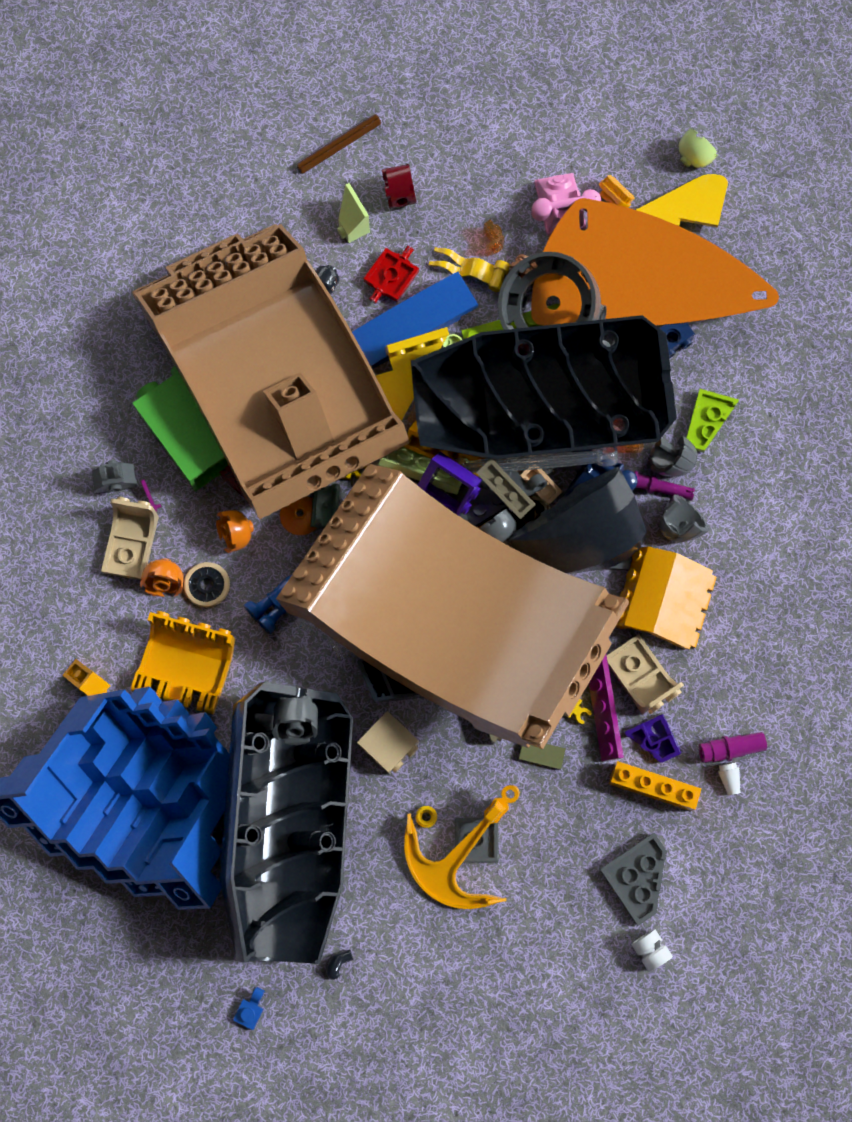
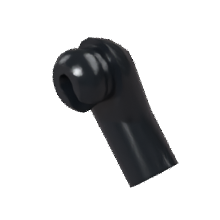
(335, 963)

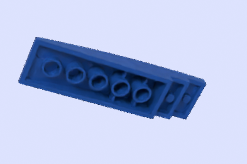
(420, 314)

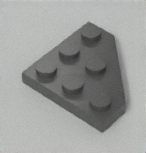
(638, 877)

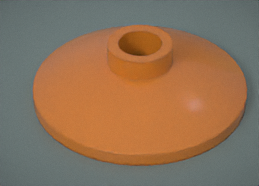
(298, 524)

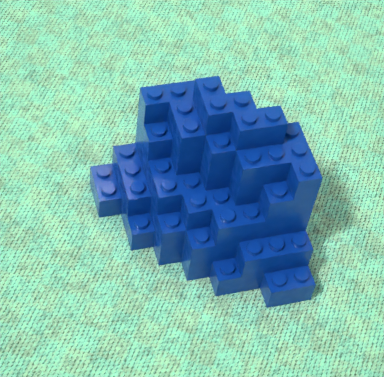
(128, 794)

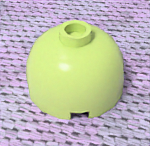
(696, 150)

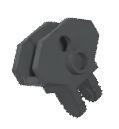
(114, 477)

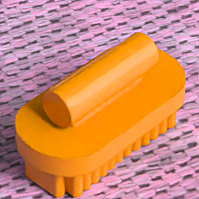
(614, 192)

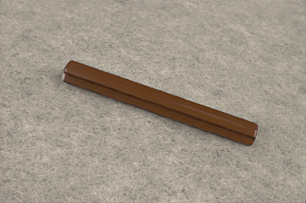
(338, 144)

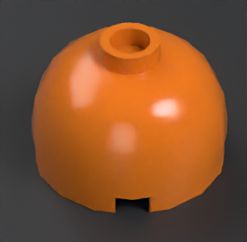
(234, 527)
(158, 576)

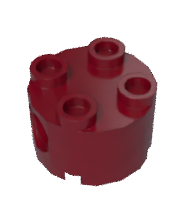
(399, 186)

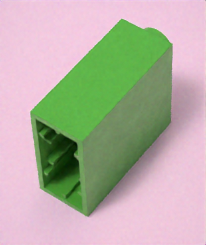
(180, 429)

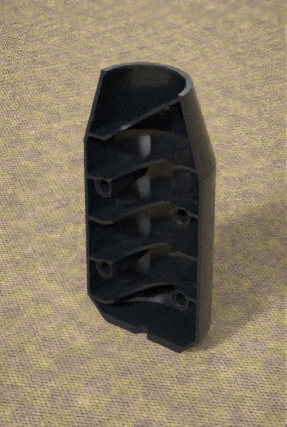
(565, 391)
(284, 828)

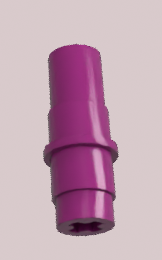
(732, 747)

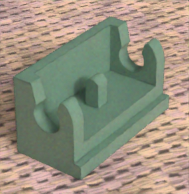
(324, 505)

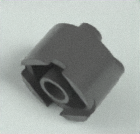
(295, 720)

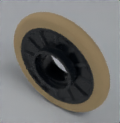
(216, 593)

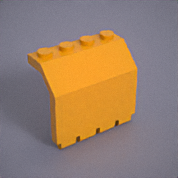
(666, 596)

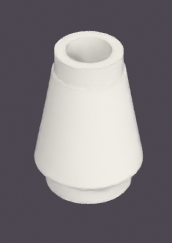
(730, 777)

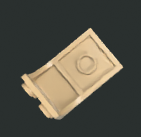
(130, 538)
(642, 675)

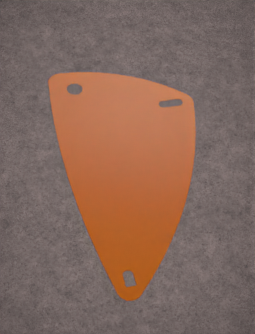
(645, 270)

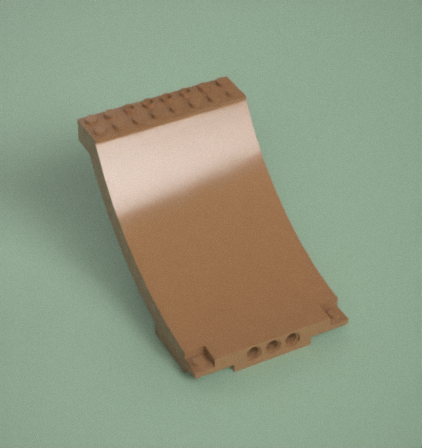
(271, 367)
(453, 609)

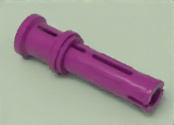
(652, 484)

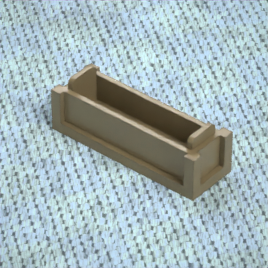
(505, 488)

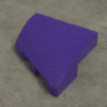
(660, 746)

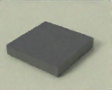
(486, 848)

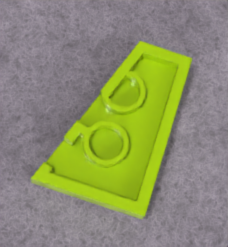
(708, 417)

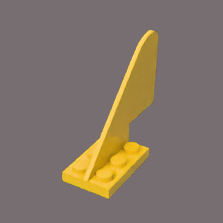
(693, 202)
(398, 383)

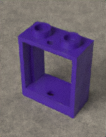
(457, 471)

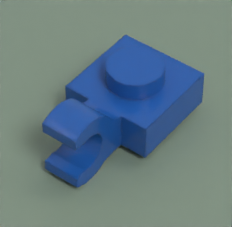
(249, 1011)

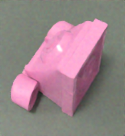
(556, 197)

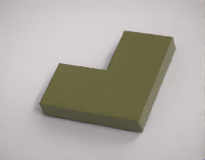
(550, 756)

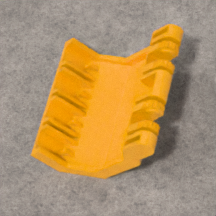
(185, 660)

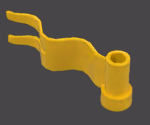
(475, 267)

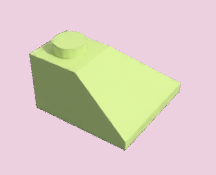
(352, 216)

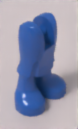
(256, 610)

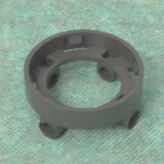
(512, 295)

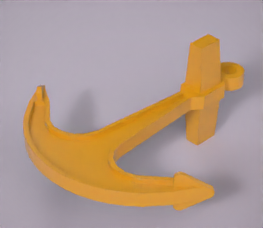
(439, 877)

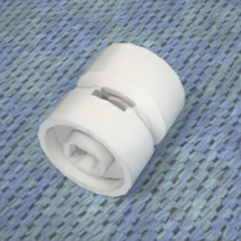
(652, 951)

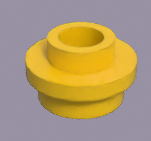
(426, 809)

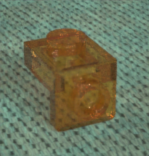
(495, 235)

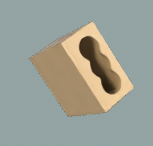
(389, 743)

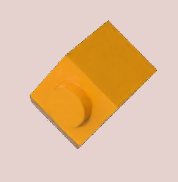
(85, 679)

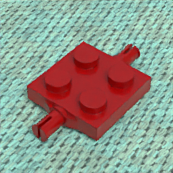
(391, 274)

